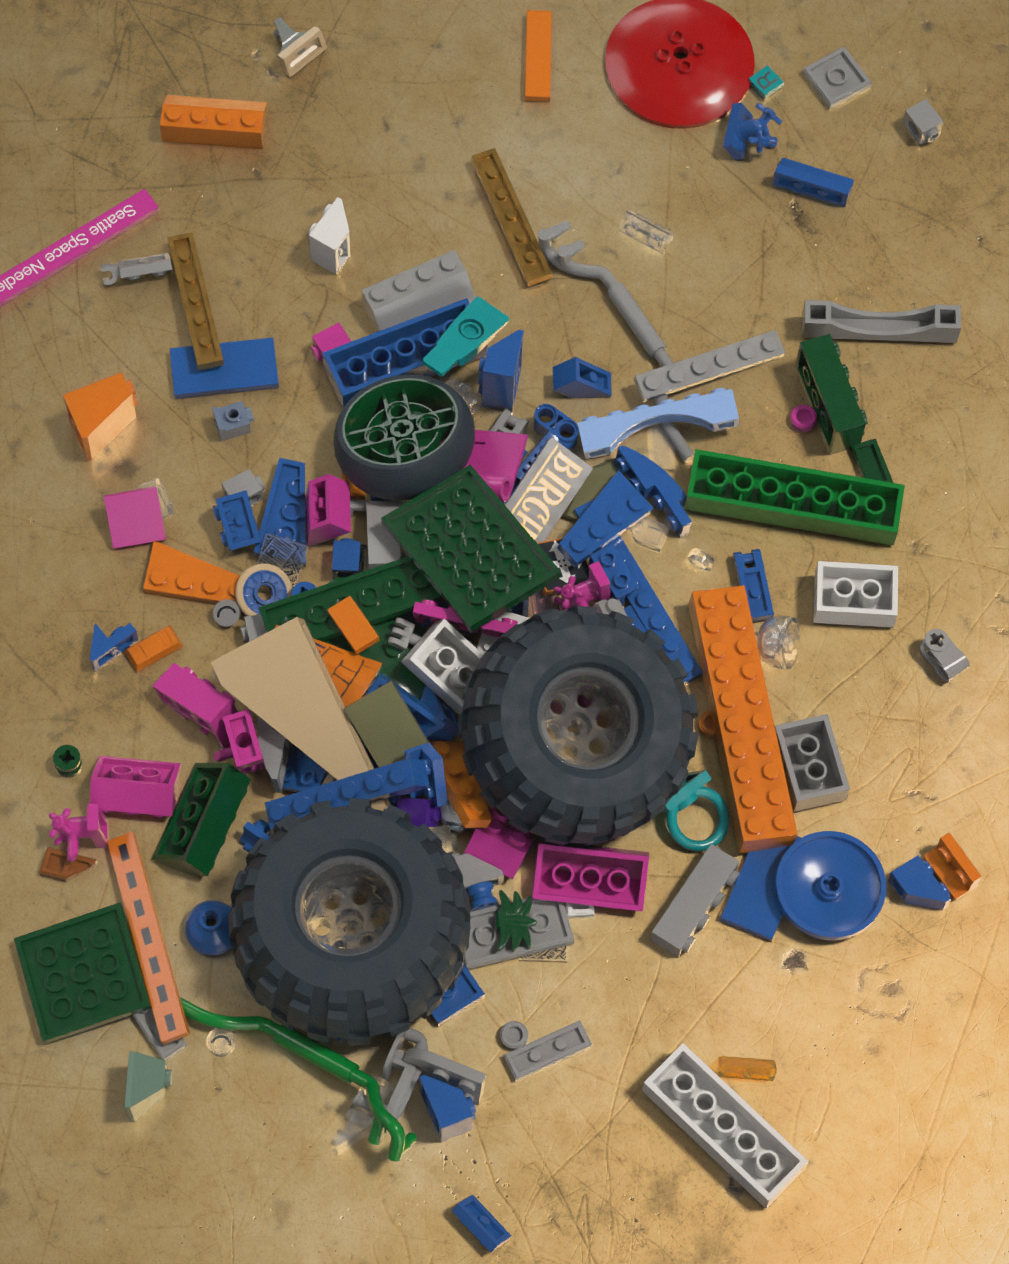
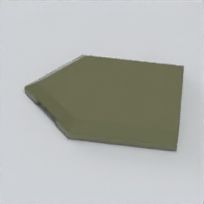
(591, 487)

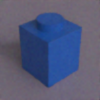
(346, 557)

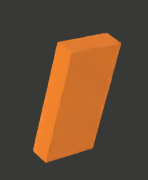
(353, 625)

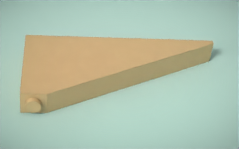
(293, 692)

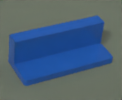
(813, 182)

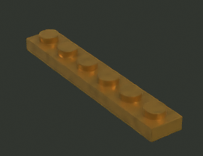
(511, 217)
(195, 301)

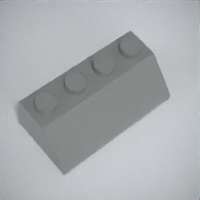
(417, 291)

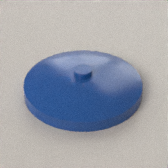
(830, 885)

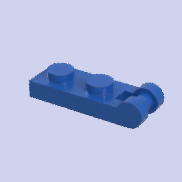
(755, 584)

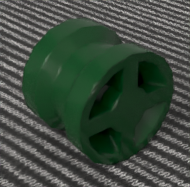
(68, 767)

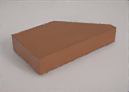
(57, 867)

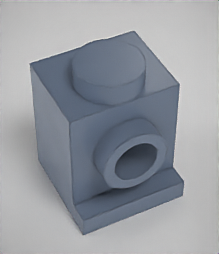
(232, 420)

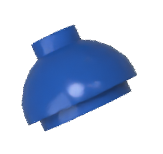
(204, 938)

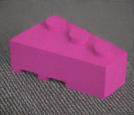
(196, 701)

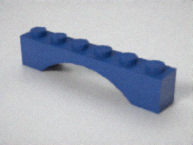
(376, 784)

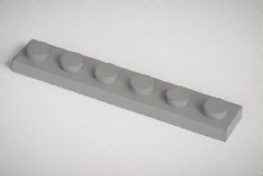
(709, 366)

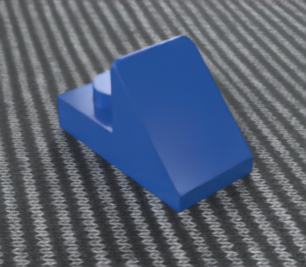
(105, 649)

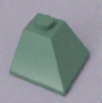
(145, 1084)

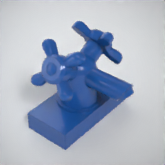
(744, 128)

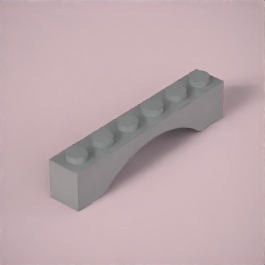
(926, 324)

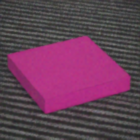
(134, 517)

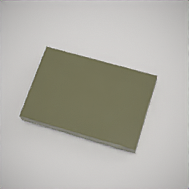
(385, 724)

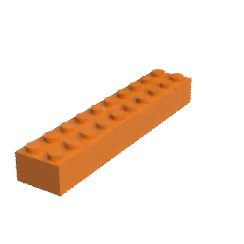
(742, 719)

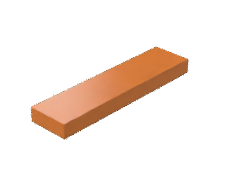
(538, 55)

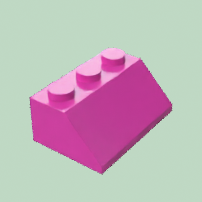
(135, 786)

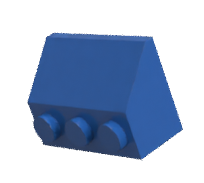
(501, 372)

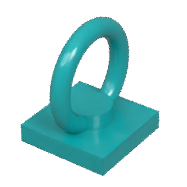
(688, 793)

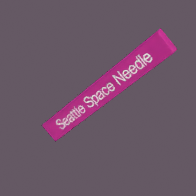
(76, 245)

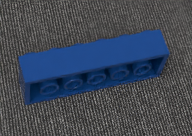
(389, 352)

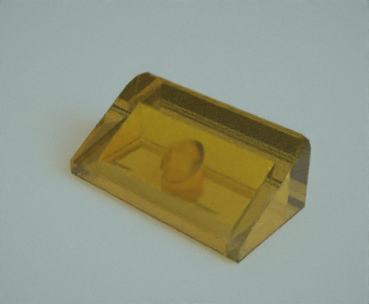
(747, 1068)

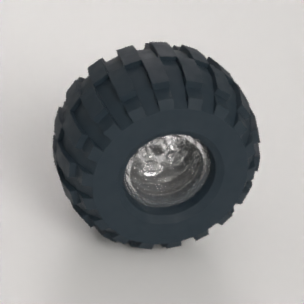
(624, 680)
(339, 858)

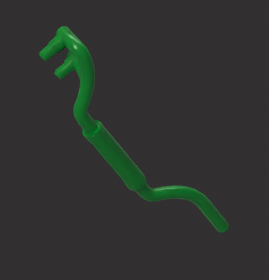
(323, 1058)

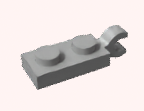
(134, 268)

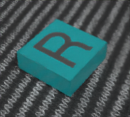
(766, 82)

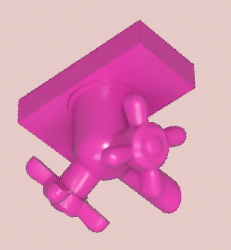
(595, 588)
(243, 742)
(70, 829)

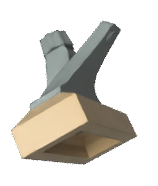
(297, 47)

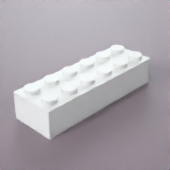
(724, 1125)

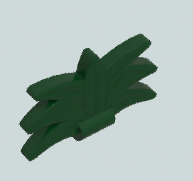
(514, 921)

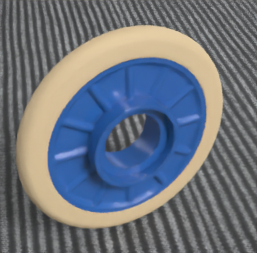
(252, 579)

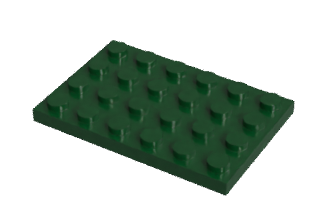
(471, 548)

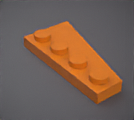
(187, 577)
(460, 787)

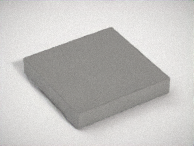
(836, 78)

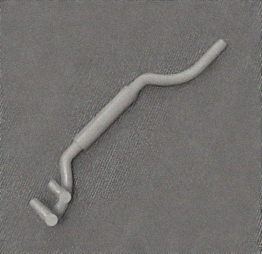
(624, 303)

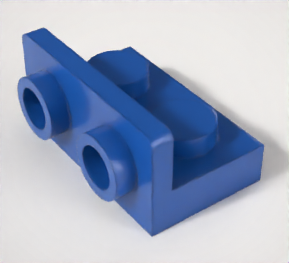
(237, 520)
(619, 575)
(435, 773)

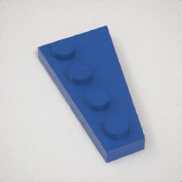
(285, 505)

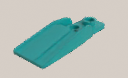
(466, 336)

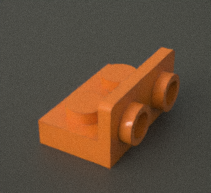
(953, 867)

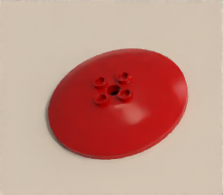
(676, 90)

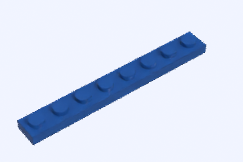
(652, 611)

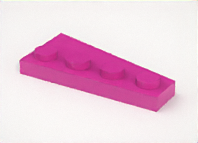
(430, 610)

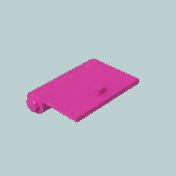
(497, 459)

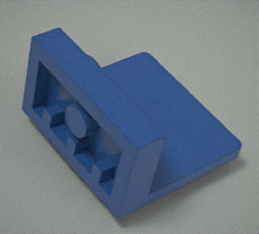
(302, 772)

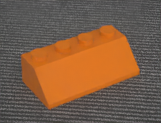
(213, 121)

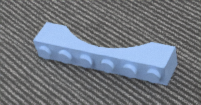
(711, 411)

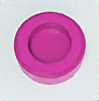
(803, 418)

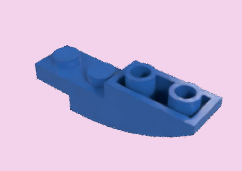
(655, 482)

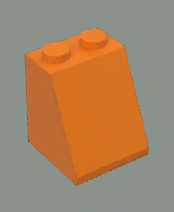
(100, 412)

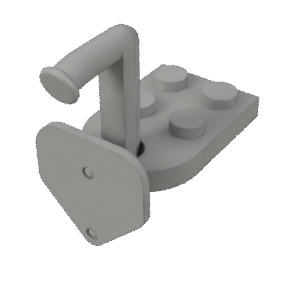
(422, 1062)

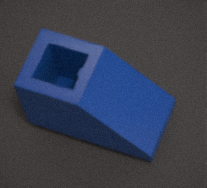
(918, 886)

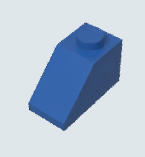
(581, 379)
(444, 712)

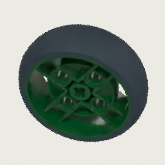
(403, 436)

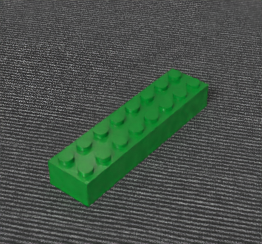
(795, 497)

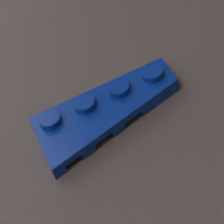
(608, 516)

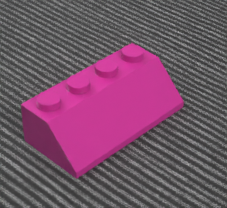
(591, 875)

